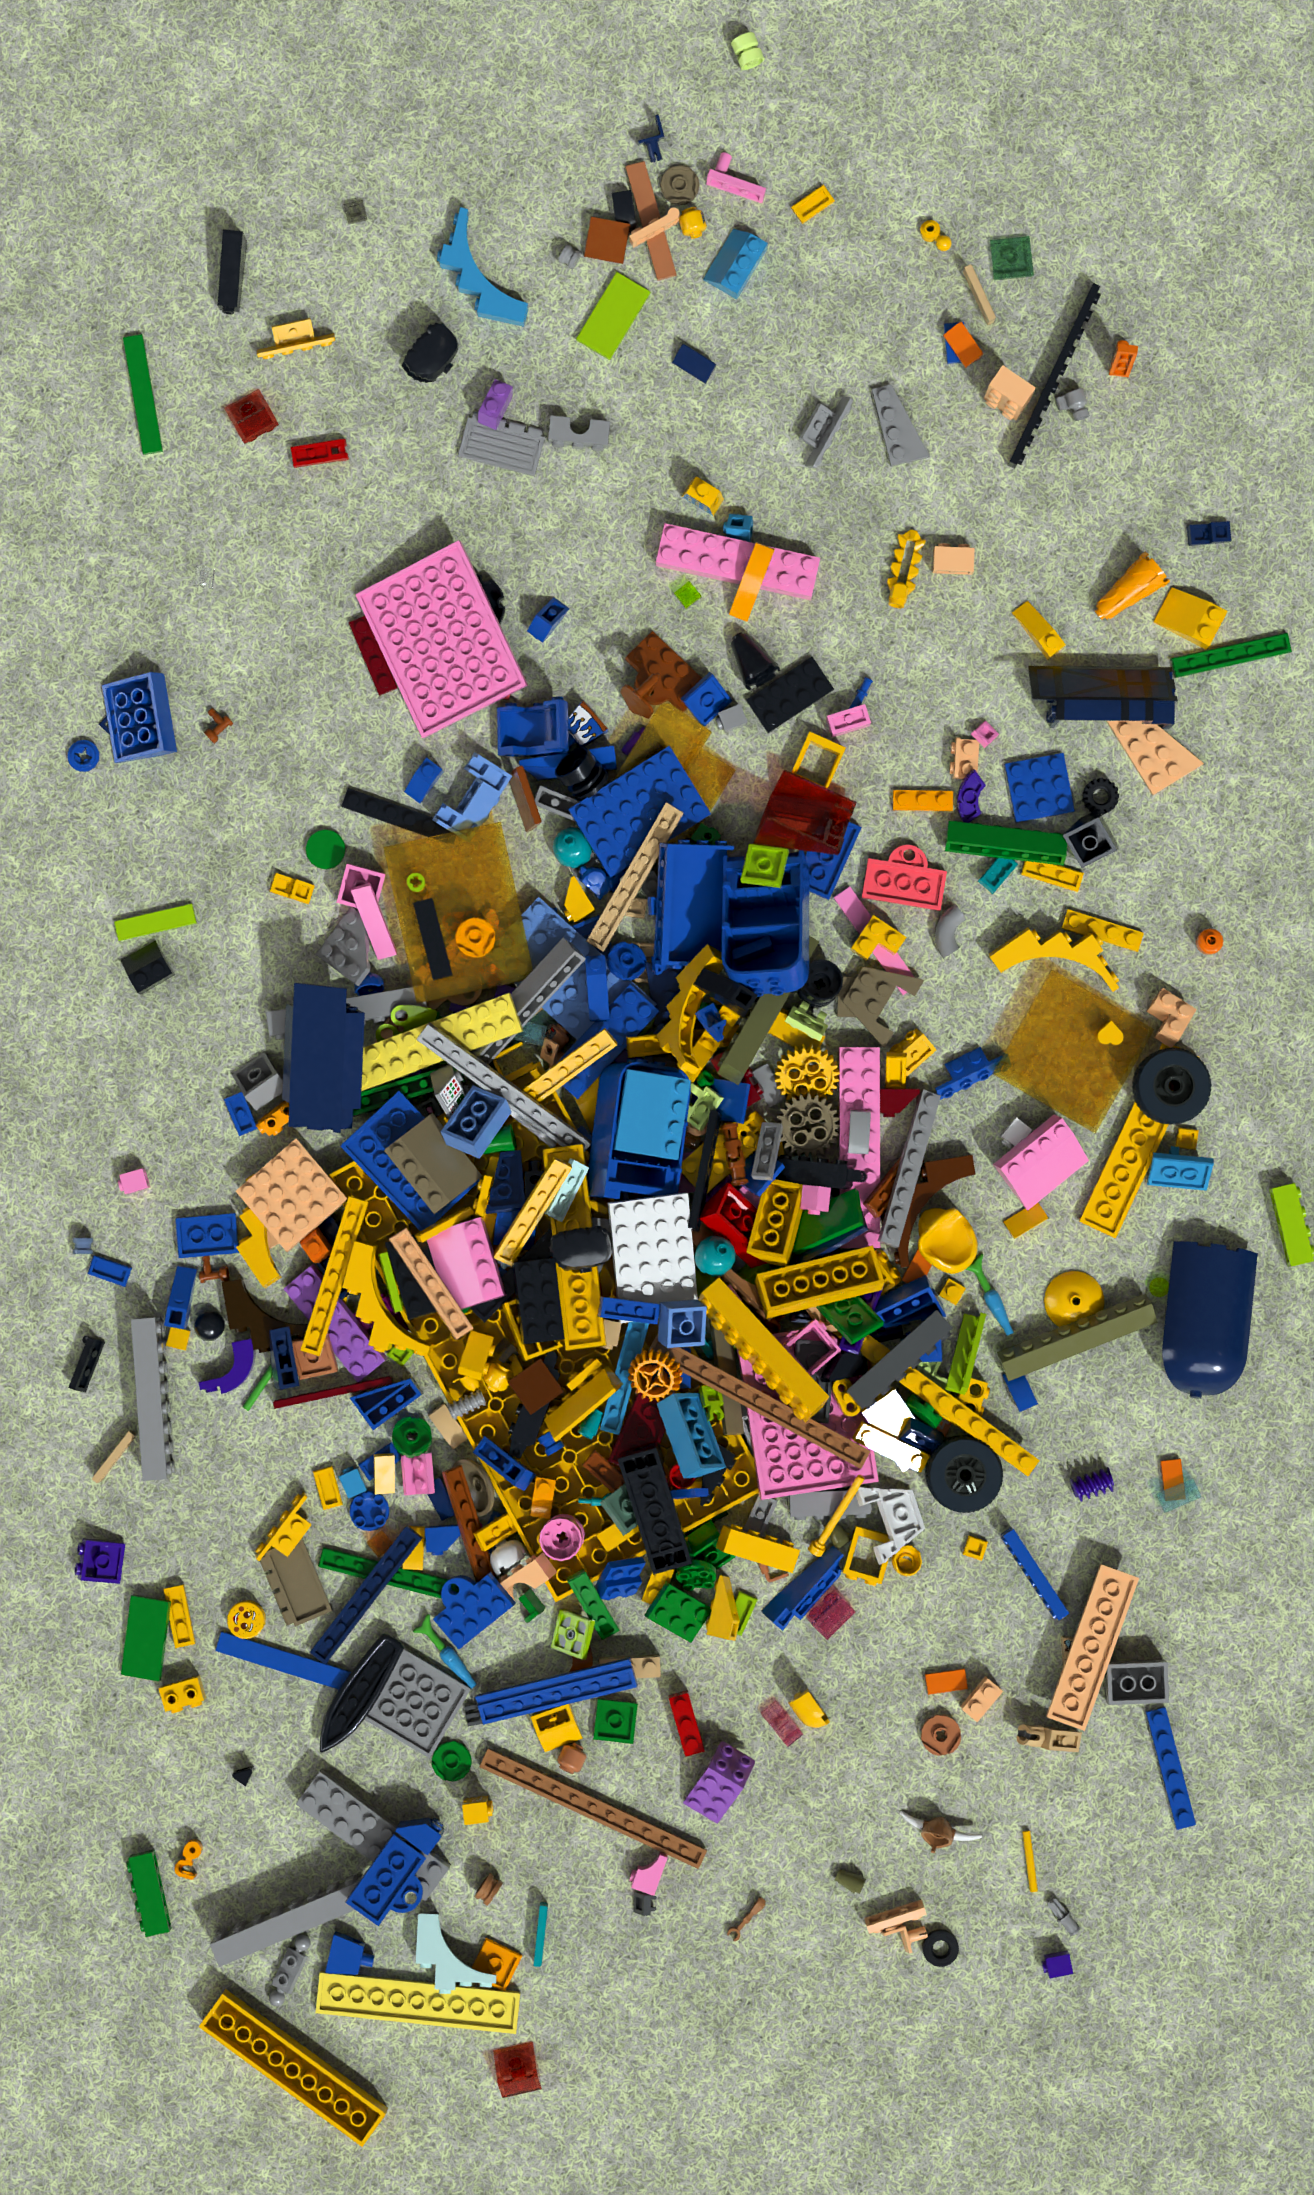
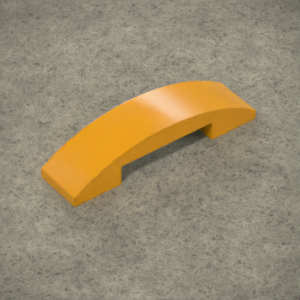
(751, 581)

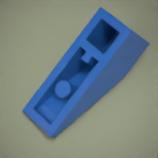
(597, 988)
(504, 1463)

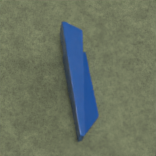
(544, 767)
(805, 1589)

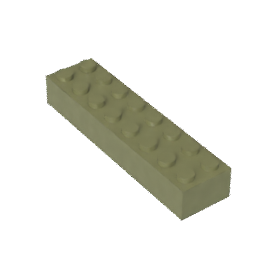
(753, 1032)

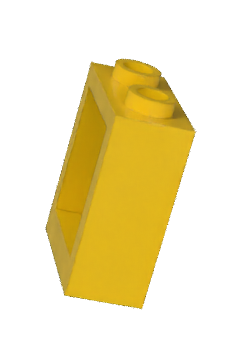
(826, 745)
(853, 1574)

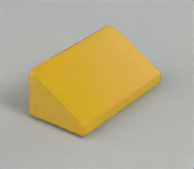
(1025, 1220)

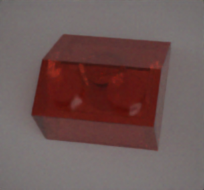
(251, 416)
(517, 2070)

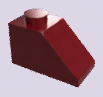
(895, 1100)

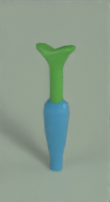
(991, 1296)
(447, 1653)

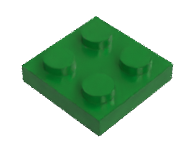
(615, 1721)

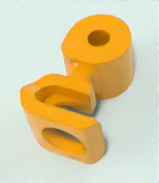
(191, 1851)

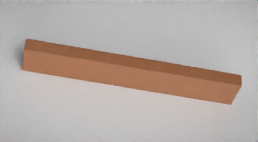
(647, 211)

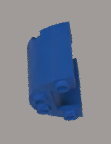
(534, 729)

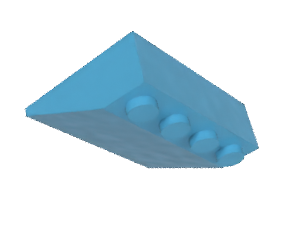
(652, 1114)

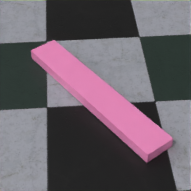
(859, 918)

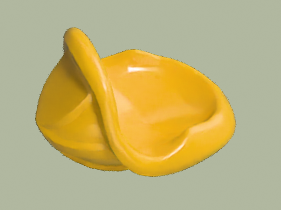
(947, 1240)

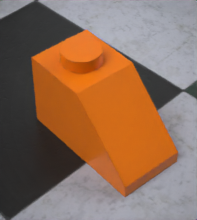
(316, 1246)

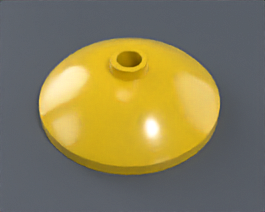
(1068, 1286)

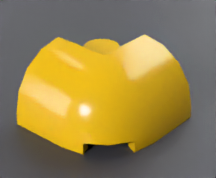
(808, 1710)

